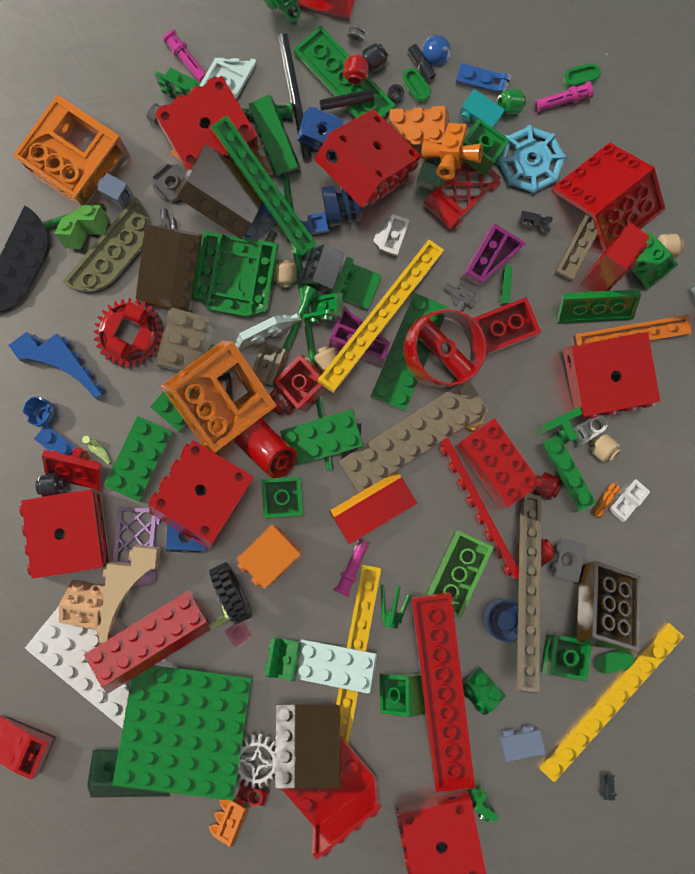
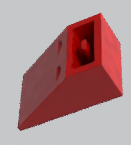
(22, 748)

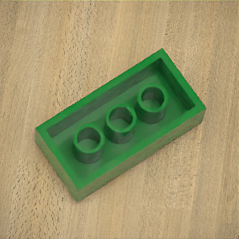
(139, 459)

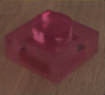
(238, 634)

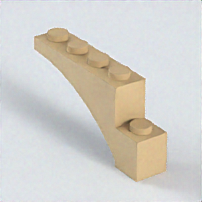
(118, 582)

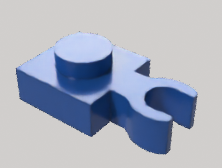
(317, 223)

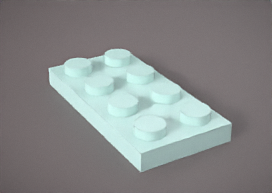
(336, 666)

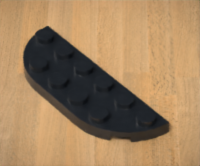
(21, 257)

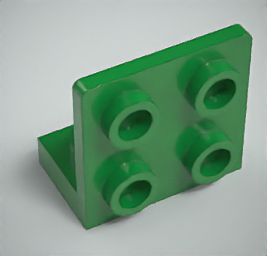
(175, 83)
(654, 263)
(357, 284)

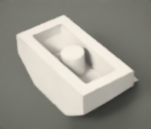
(391, 234)

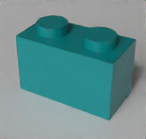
(480, 107)

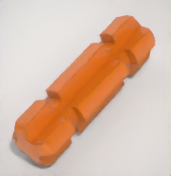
(606, 500)

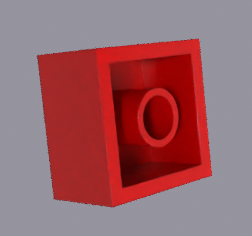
(301, 382)

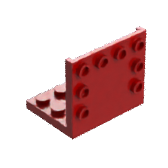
(613, 191)
(339, 810)

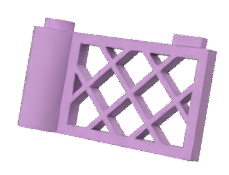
(149, 576)

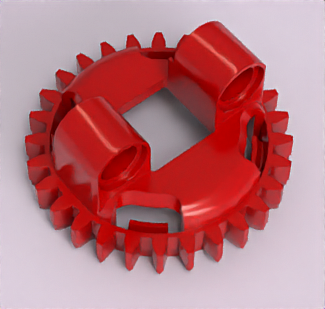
(144, 341)

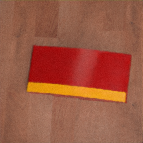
(373, 507)

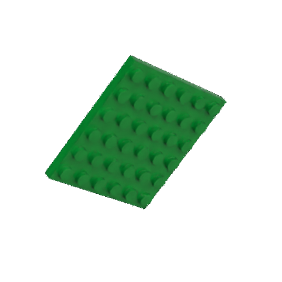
(183, 732)

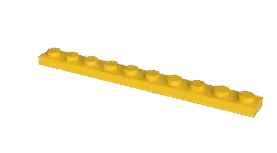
(380, 316)
(358, 640)
(611, 702)

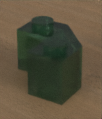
(427, 176)

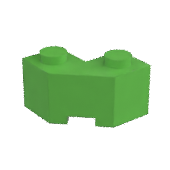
(81, 222)

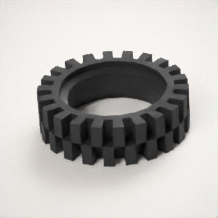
(230, 593)

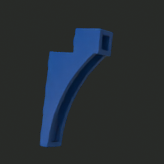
(57, 354)

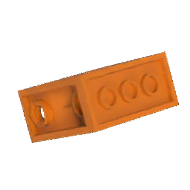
(49, 144)
(227, 416)

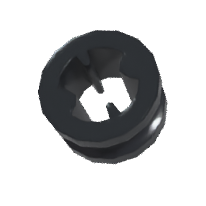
(398, 88)

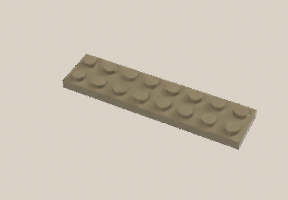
(413, 436)

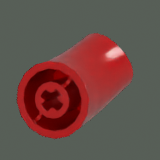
(267, 449)

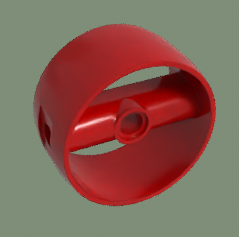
(453, 360)

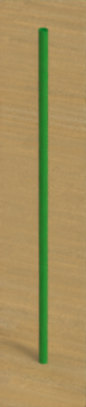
(307, 325)

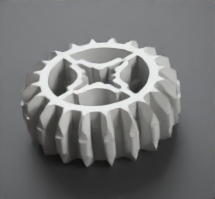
(254, 778)

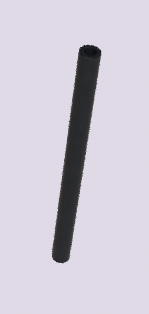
(293, 89)

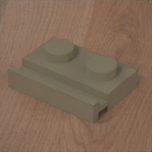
(269, 363)

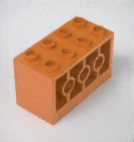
(269, 557)

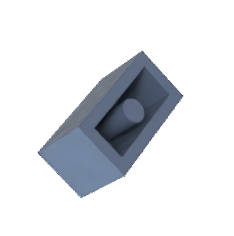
(115, 191)
(521, 743)

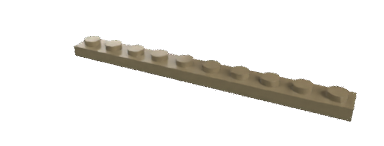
(529, 595)

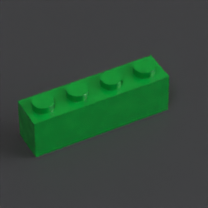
(274, 135)
(568, 473)

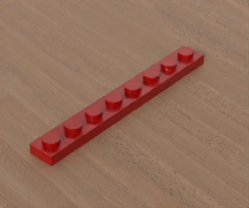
(475, 501)

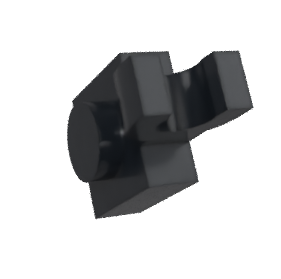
(532, 220)

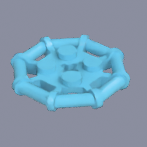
(528, 169)

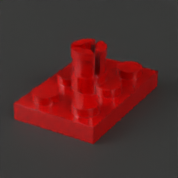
(74, 468)

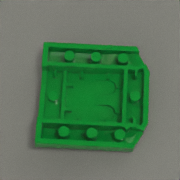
(235, 274)

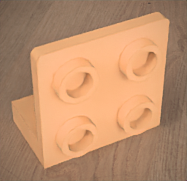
(81, 605)

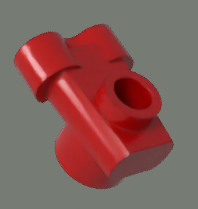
(248, 795)

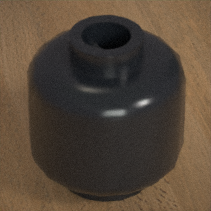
(376, 56)
(50, 484)

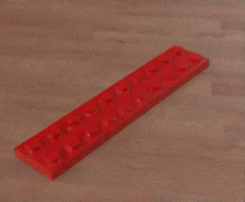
(443, 692)

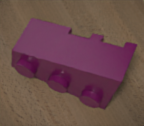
(491, 253)
(344, 330)

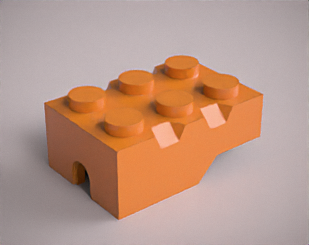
(420, 124)

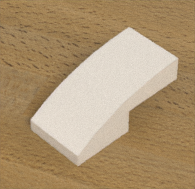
(629, 500)

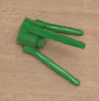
(391, 618)

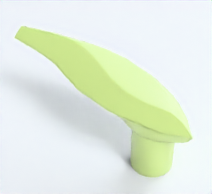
(96, 448)
(220, 620)

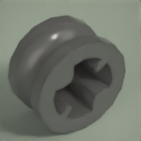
(356, 33)

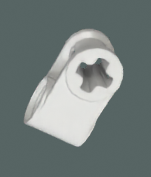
(586, 432)

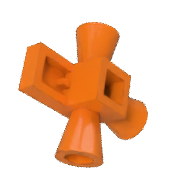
(452, 151)

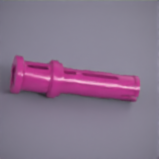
(180, 49)
(573, 96)
(348, 577)

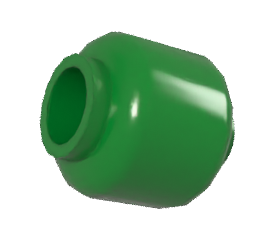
(511, 101)

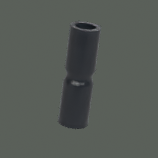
(422, 63)

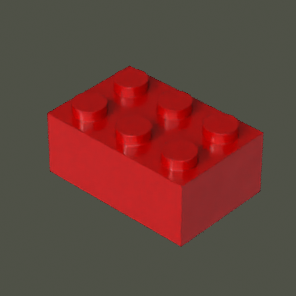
(508, 325)

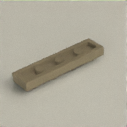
(577, 249)

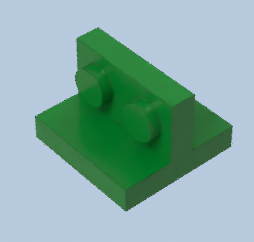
(562, 425)

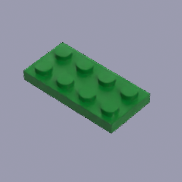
(598, 306)
(324, 437)

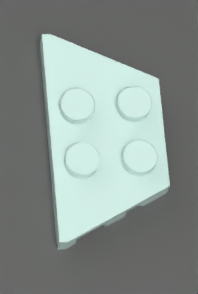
(233, 71)
(271, 326)

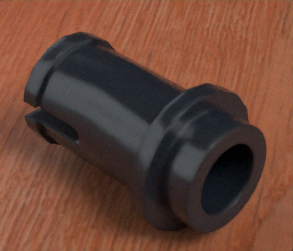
(608, 787)

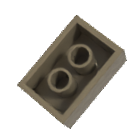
(181, 339)

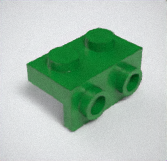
(325, 308)
(283, 659)
(482, 691)
(485, 810)

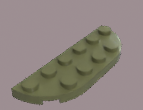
(111, 251)

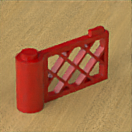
(446, 209)

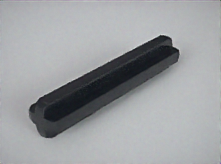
(346, 99)

